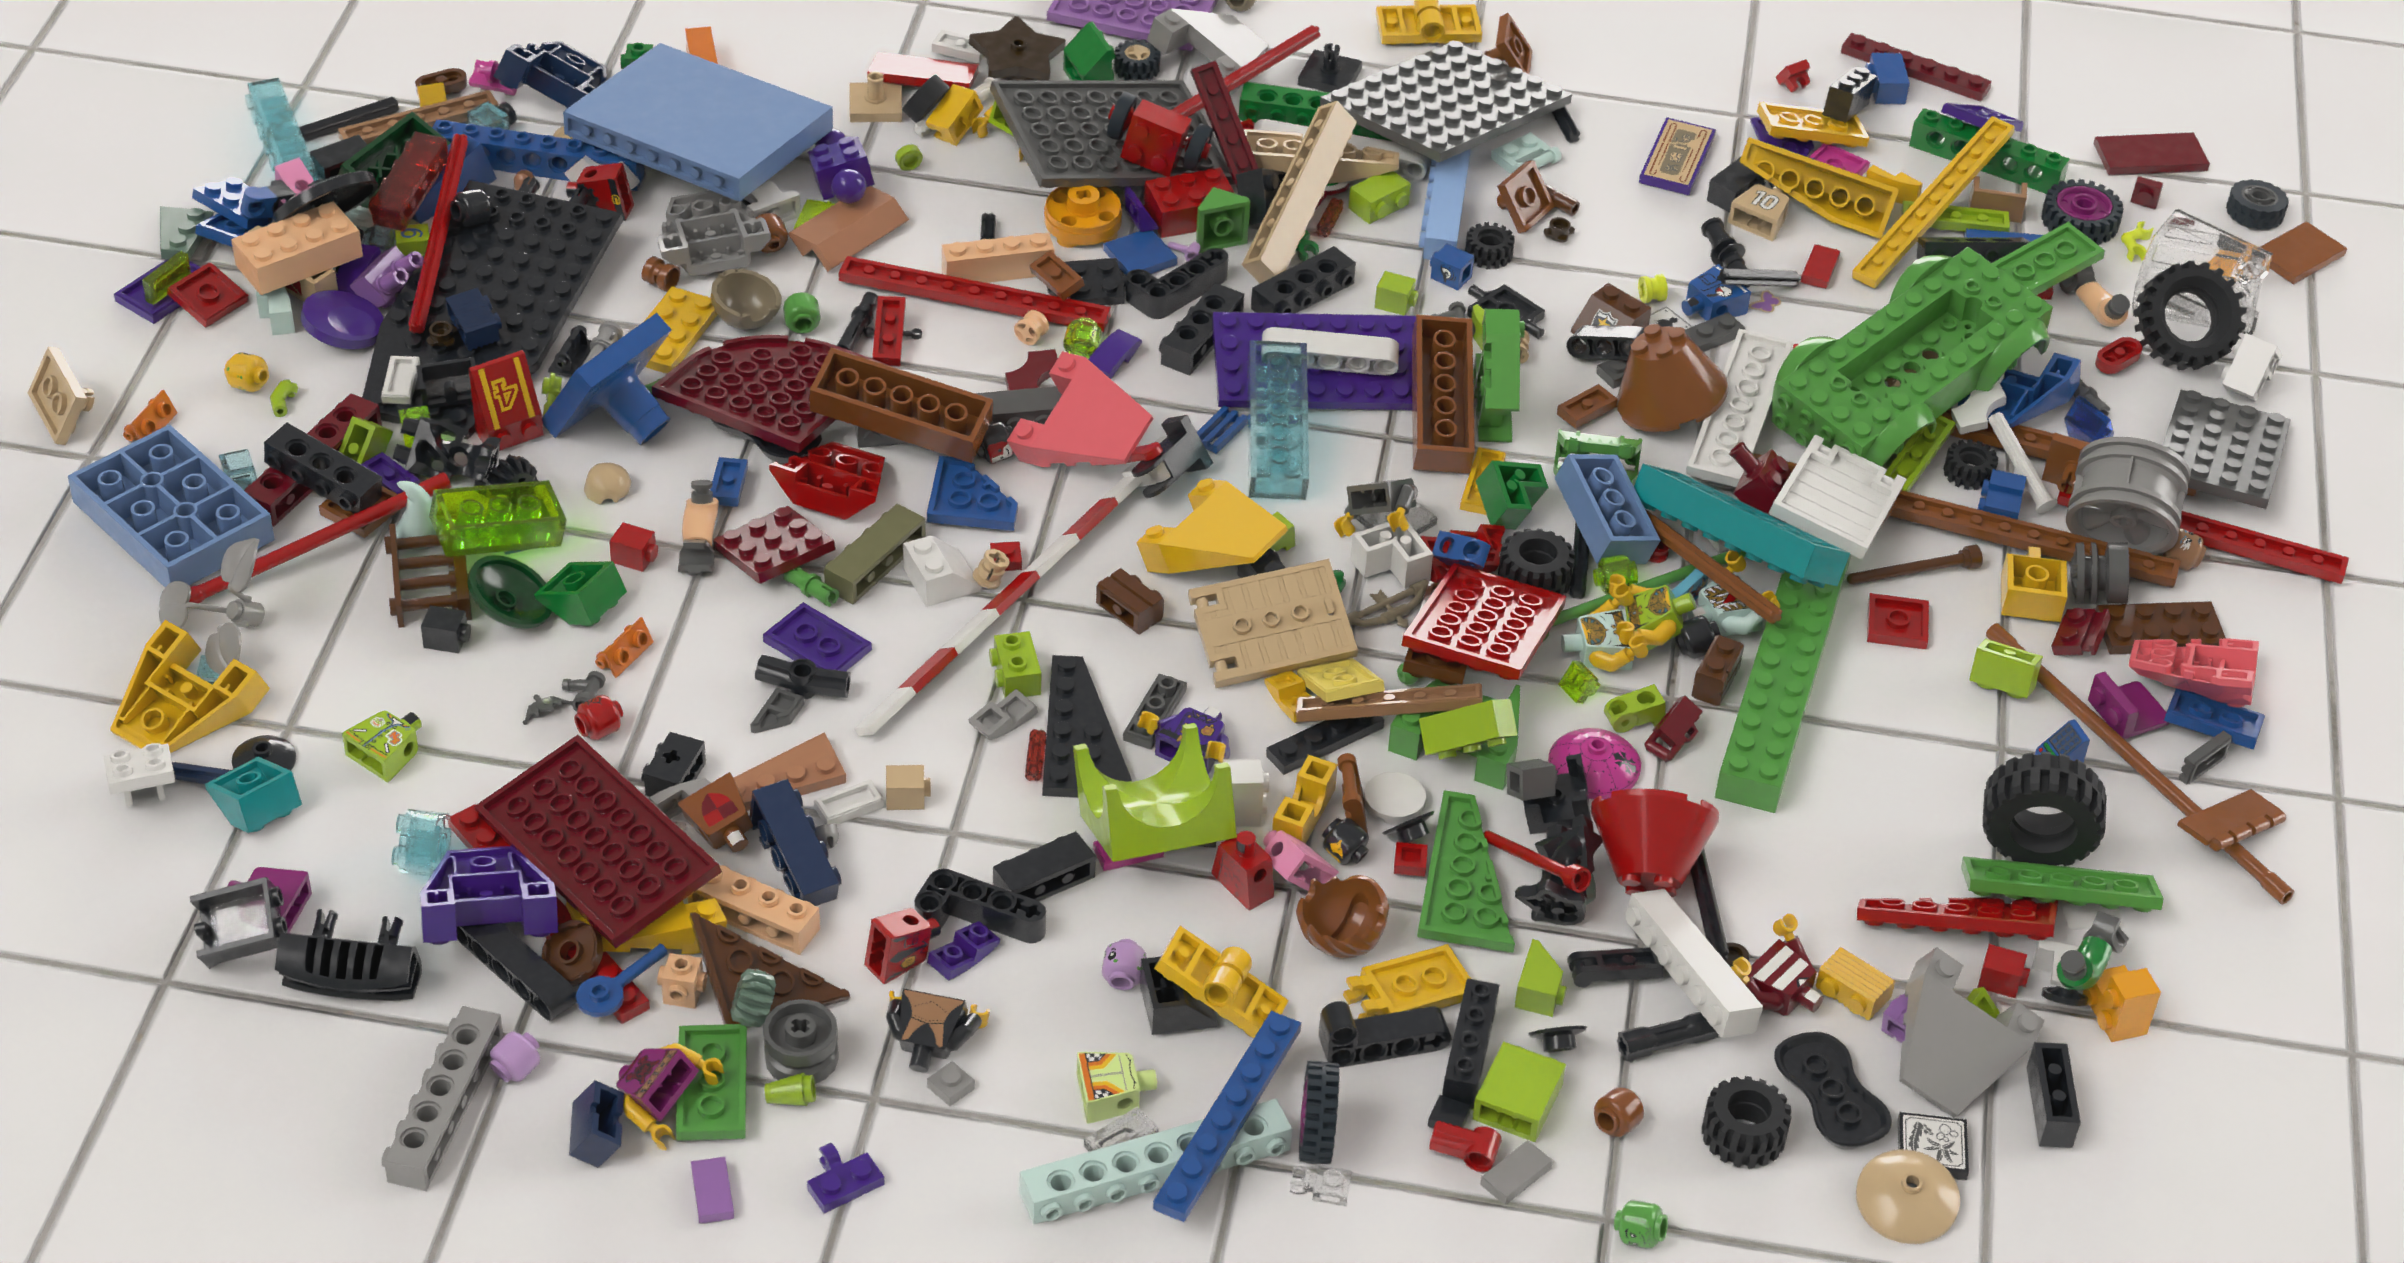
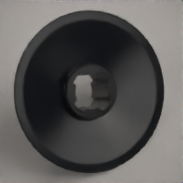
(1411, 829)
(1558, 1038)

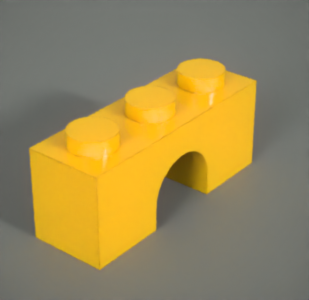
(1312, 793)

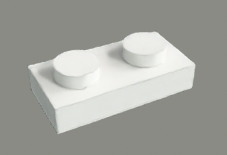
(956, 46)

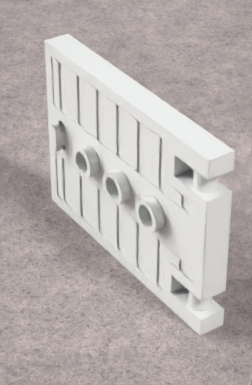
(1837, 497)

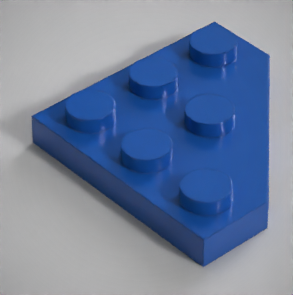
(968, 498)

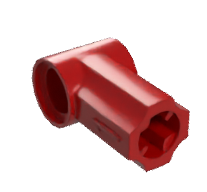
(1475, 1147)

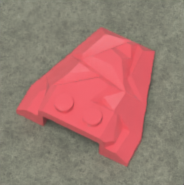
(2217, 672)

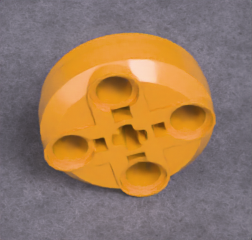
(1083, 215)

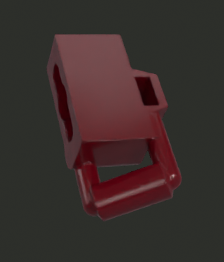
(1673, 727)

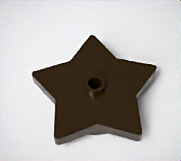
(1017, 51)

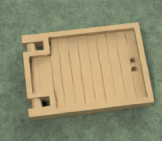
(1273, 623)

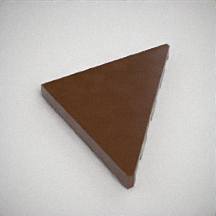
(729, 955)

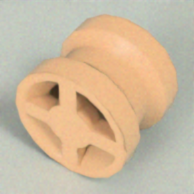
(1031, 327)

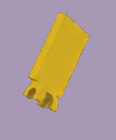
(1409, 983)

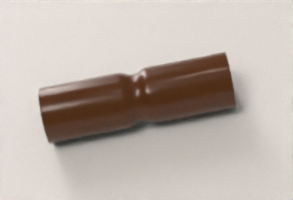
(1563, 201)

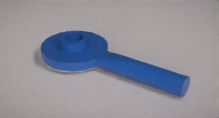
(604, 995)

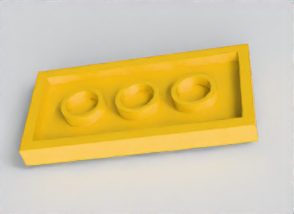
(1810, 124)
(689, 318)

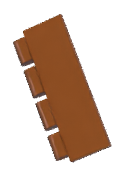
(2232, 820)

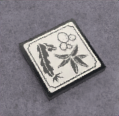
(1938, 1137)

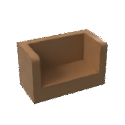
(1999, 200)

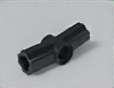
(803, 677)

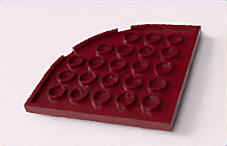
(754, 386)

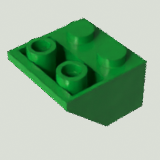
(1088, 56)

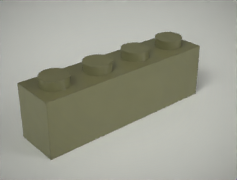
(873, 553)

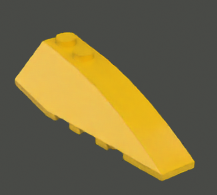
(1825, 189)

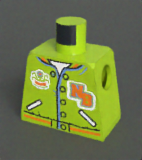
(383, 743)

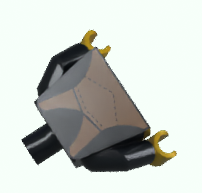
(931, 1025)

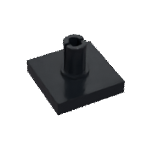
(1329, 70)

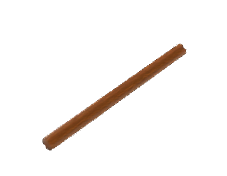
(1716, 571)

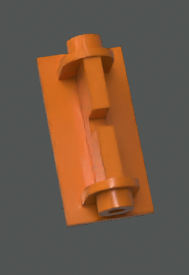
(152, 418)
(625, 648)

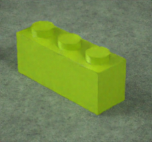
(1468, 728)

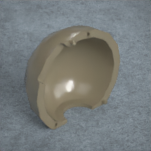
(745, 298)

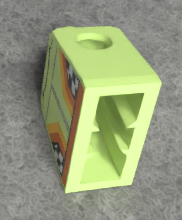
(1110, 1084)

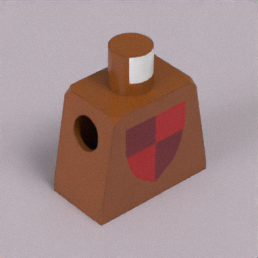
(719, 814)

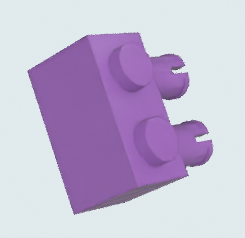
(386, 276)

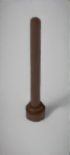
(1968, 557)

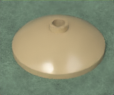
(1903, 1211)

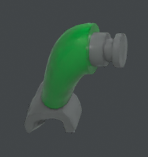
(2084, 967)

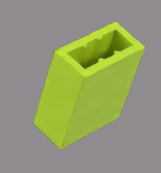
(1519, 1091)

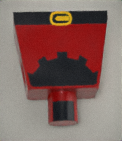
(607, 188)

